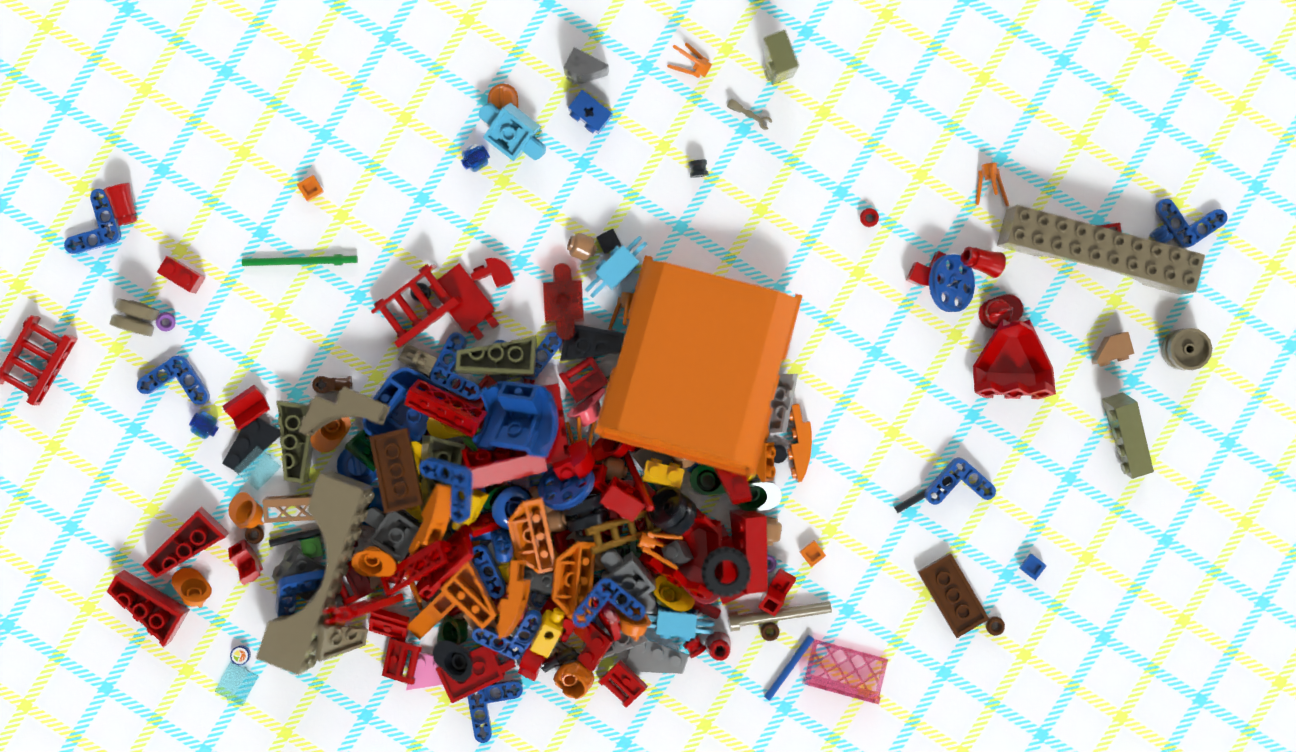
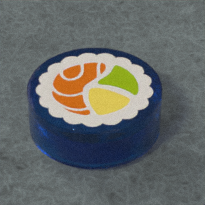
(240, 655)

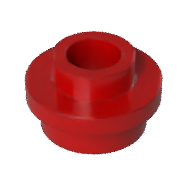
(875, 217)

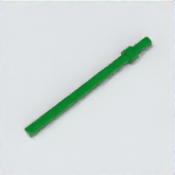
(337, 260)

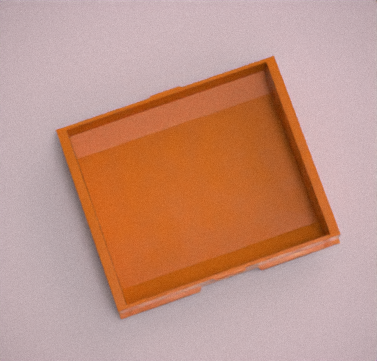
(698, 366)

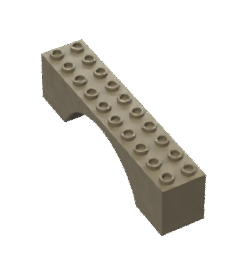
(1080, 242)
(339, 510)

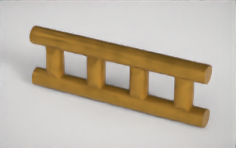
(617, 540)

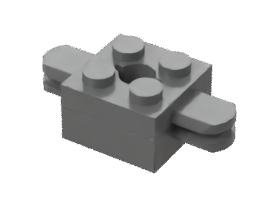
(393, 531)
(630, 576)

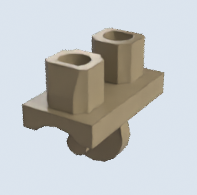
(417, 359)

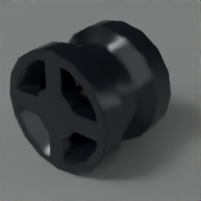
(698, 168)
(425, 289)

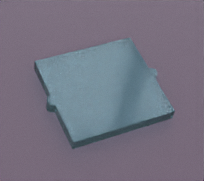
(257, 468)
(236, 683)

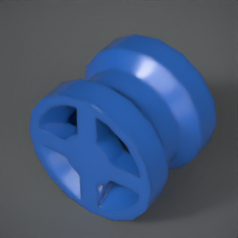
(1161, 234)

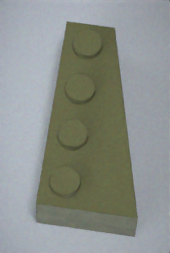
(1128, 434)

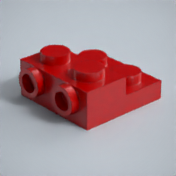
(609, 617)

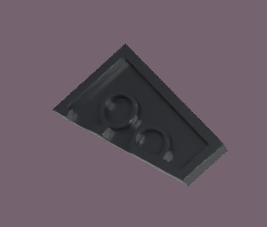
(591, 343)
(254, 434)

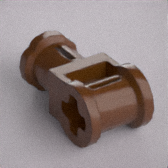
(333, 384)

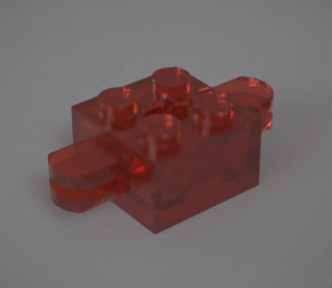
(563, 301)

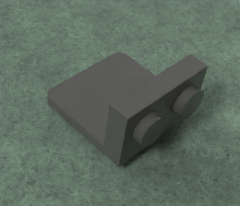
(296, 563)

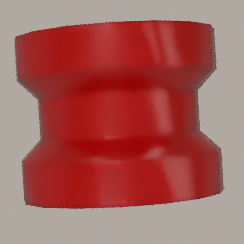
(694, 646)

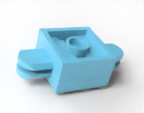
(506, 137)
(616, 267)
(679, 624)

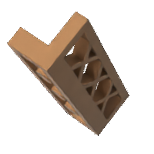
(283, 501)

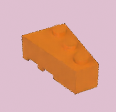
(471, 595)

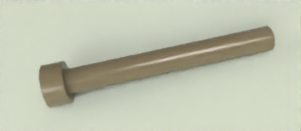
(736, 620)

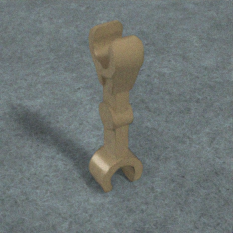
(735, 106)

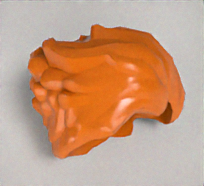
(574, 679)

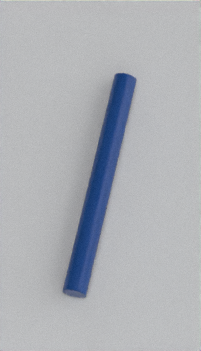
(789, 667)

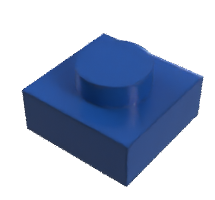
(1032, 566)

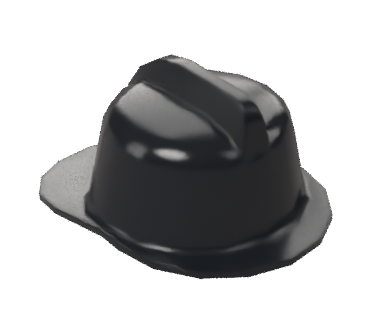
(453, 660)

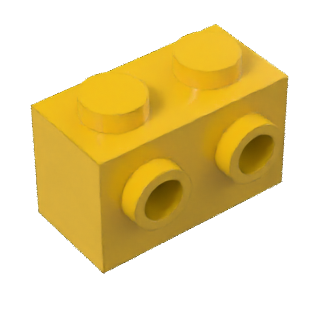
(662, 474)

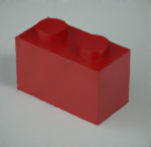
(181, 274)
(622, 499)

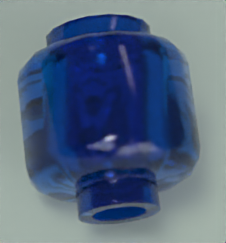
(475, 157)
(203, 425)

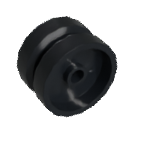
(672, 511)
(585, 513)

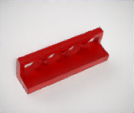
(443, 409)
(413, 563)

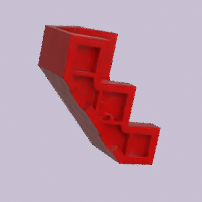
(1014, 364)
(702, 539)

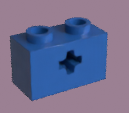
(600, 114)

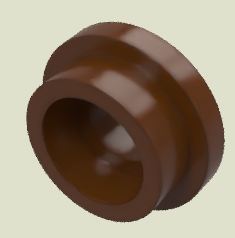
(248, 535)
(999, 630)
(769, 637)

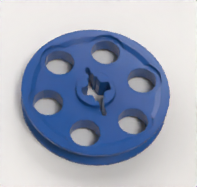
(956, 288)
(563, 489)

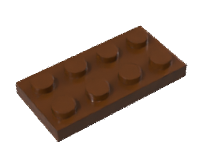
(396, 470)
(953, 595)

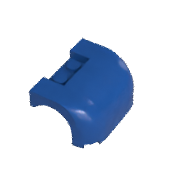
(400, 416)
(518, 418)

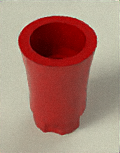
(121, 203)
(985, 261)
(715, 640)

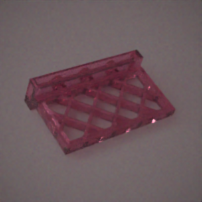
(839, 687)

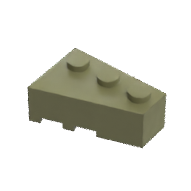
(779, 57)

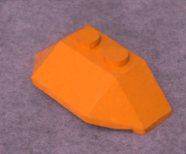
(532, 535)
(573, 578)

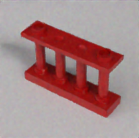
(433, 313)
(54, 360)

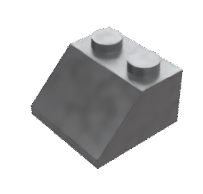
(583, 67)

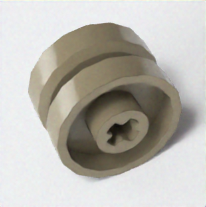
(134, 315)
(1186, 349)

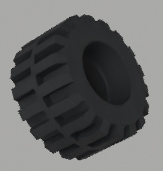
(718, 587)

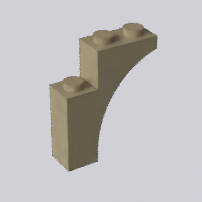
(348, 404)

